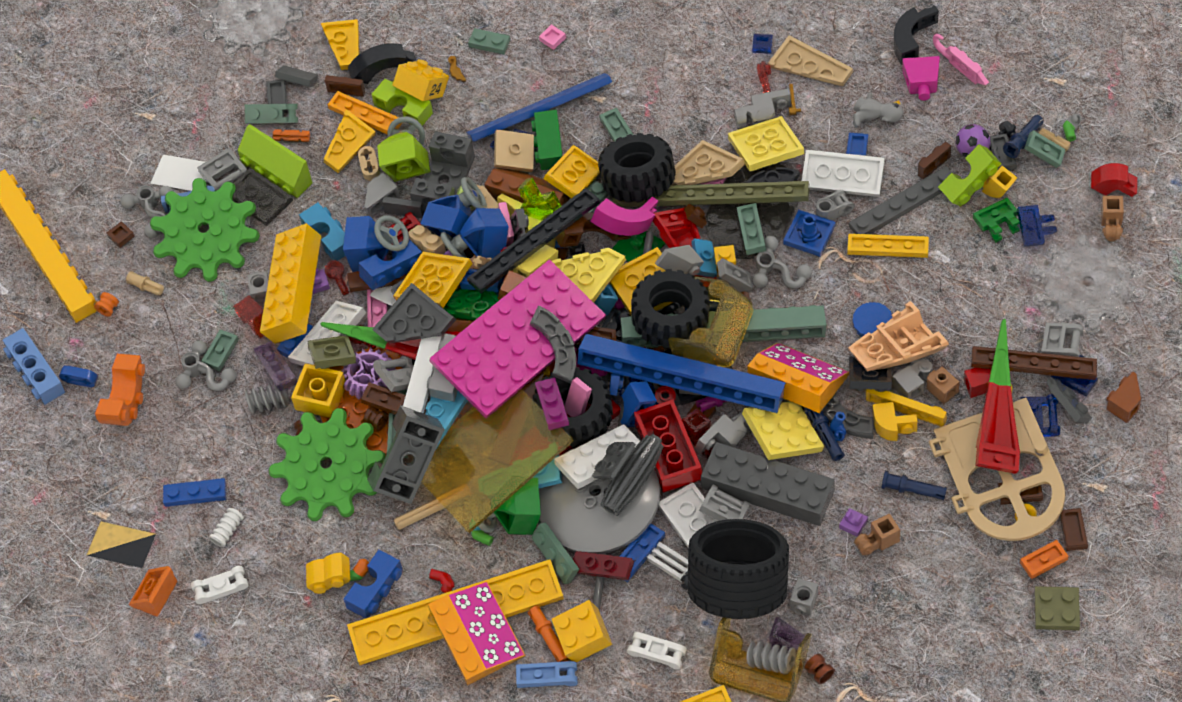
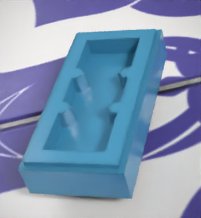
(705, 250)

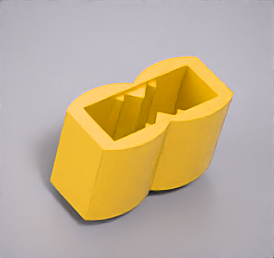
(327, 573)

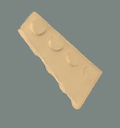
(809, 62)

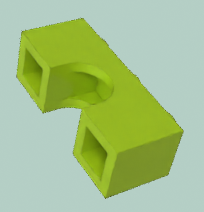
(388, 97)
(982, 165)

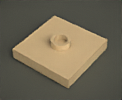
(513, 150)

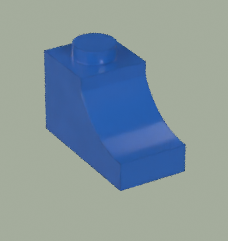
(636, 397)

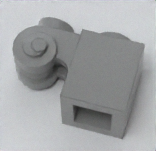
(909, 381)

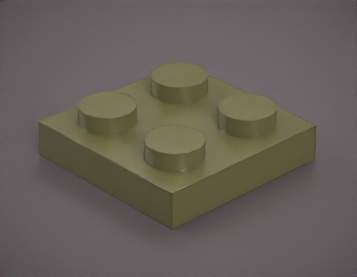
(331, 352)
(1057, 608)

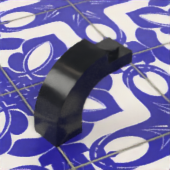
(907, 26)
(378, 58)

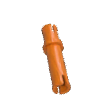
(544, 628)

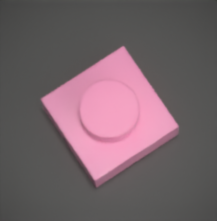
(552, 37)

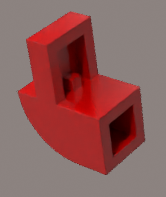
(1113, 177)
(977, 381)

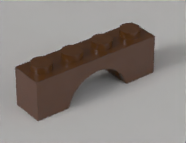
(572, 235)

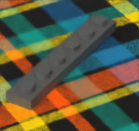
(900, 204)

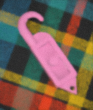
(961, 61)

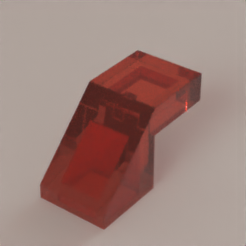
(250, 313)
(696, 426)

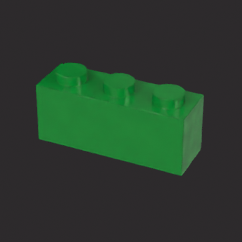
(547, 139)

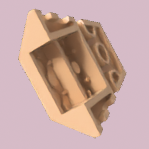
(897, 341)

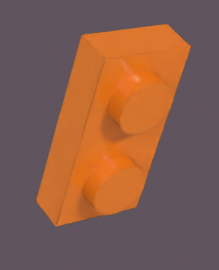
(1044, 559)

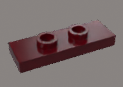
(603, 565)

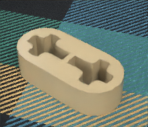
(368, 163)

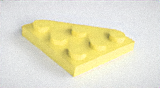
(592, 271)

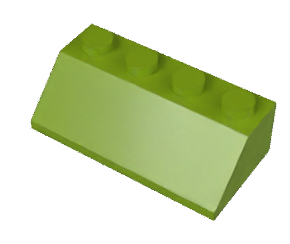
(274, 162)

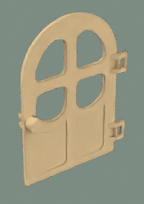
(959, 450)

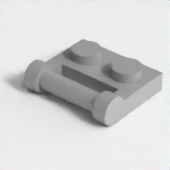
(219, 166)
(1055, 338)
(395, 379)
(723, 506)

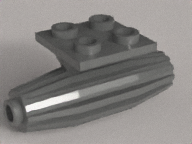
(627, 470)

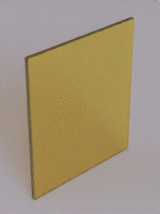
(491, 458)

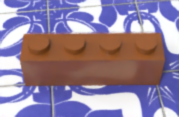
(508, 181)

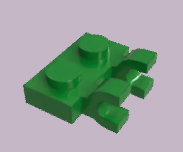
(995, 214)

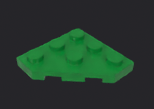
(470, 303)

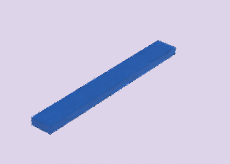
(542, 105)

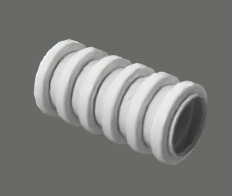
(226, 526)

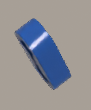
(78, 376)

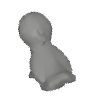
(870, 109)

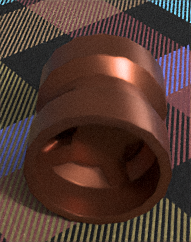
(817, 666)

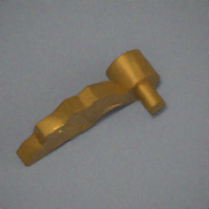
(454, 70)
(792, 110)

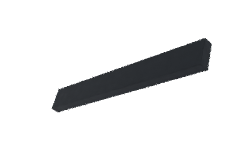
(533, 240)

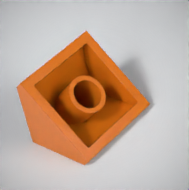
(154, 590)

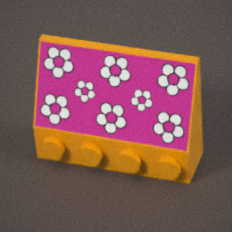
(807, 379)
(476, 631)

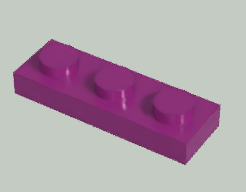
(552, 403)

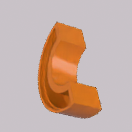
(125, 392)

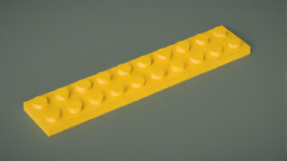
(415, 626)

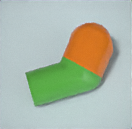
(359, 570)

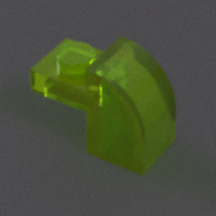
(537, 204)

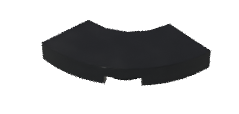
(779, 174)

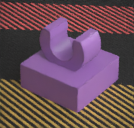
(320, 282)
(853, 522)

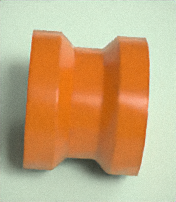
(106, 304)

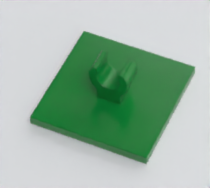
(634, 246)

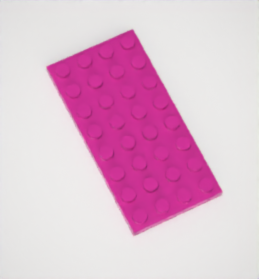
(501, 348)

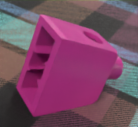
(921, 75)

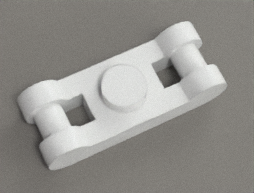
(219, 585)
(656, 650)

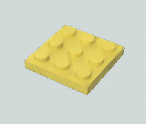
(765, 143)
(783, 432)

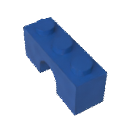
(380, 272)
(366, 599)

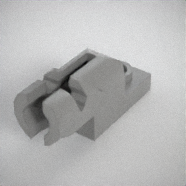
(762, 107)
(724, 431)

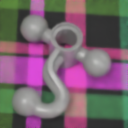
(148, 204)
(760, 279)
(184, 380)

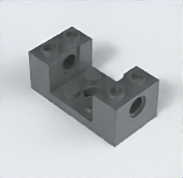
(450, 160)
(415, 435)

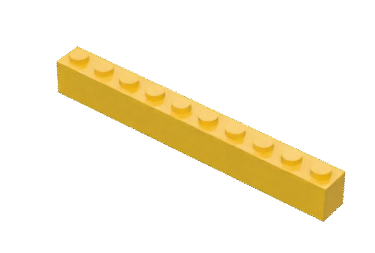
(44, 249)

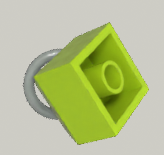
(401, 153)

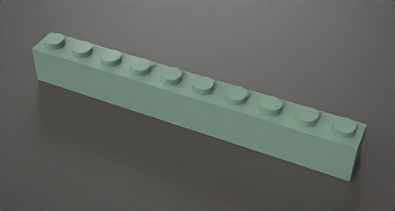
(763, 325)

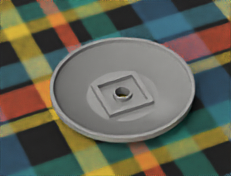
(585, 525)

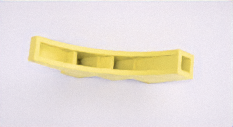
(543, 254)

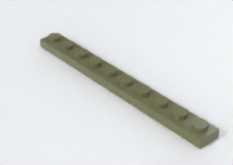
(729, 194)

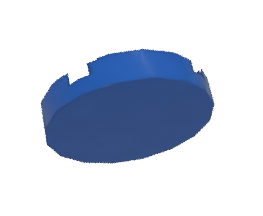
(869, 316)

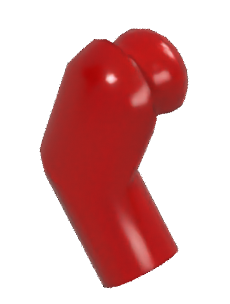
(444, 578)

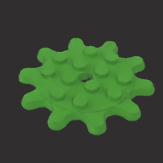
(207, 249)
(330, 485)

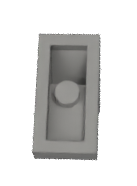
(734, 275)

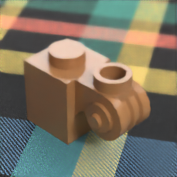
(1112, 217)
(883, 535)

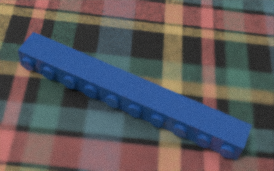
(681, 373)

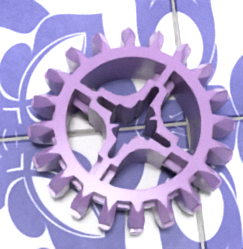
(357, 383)

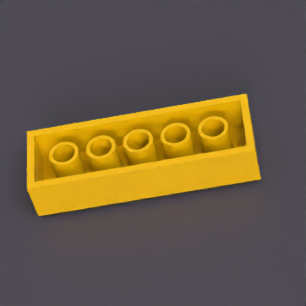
(290, 283)

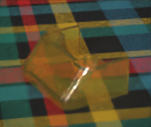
(723, 339)
(731, 668)

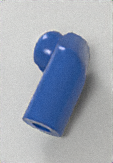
(837, 426)

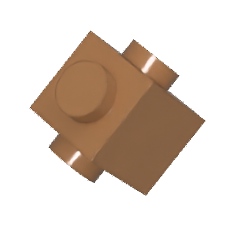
(942, 384)

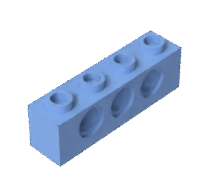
(21, 343)

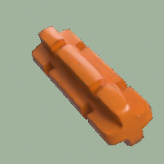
(291, 135)

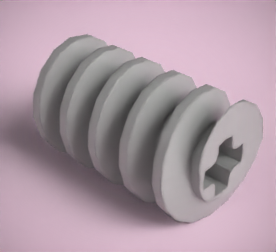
(266, 398)
(771, 658)

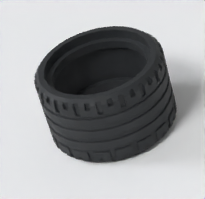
(738, 568)

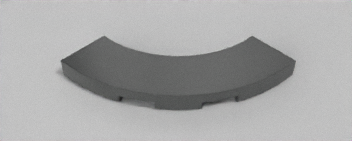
(560, 341)
(854, 423)

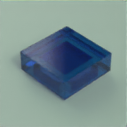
(762, 43)

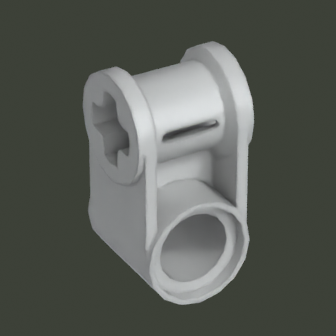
(834, 205)

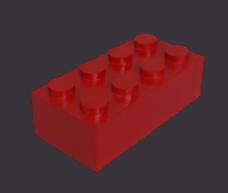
(678, 460)

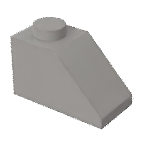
(376, 191)
(680, 258)

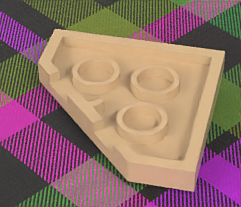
(706, 164)

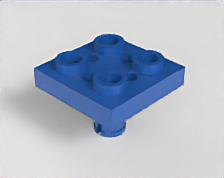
(811, 229)

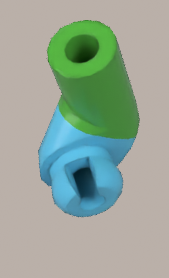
(482, 537)

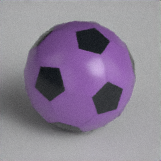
(970, 137)

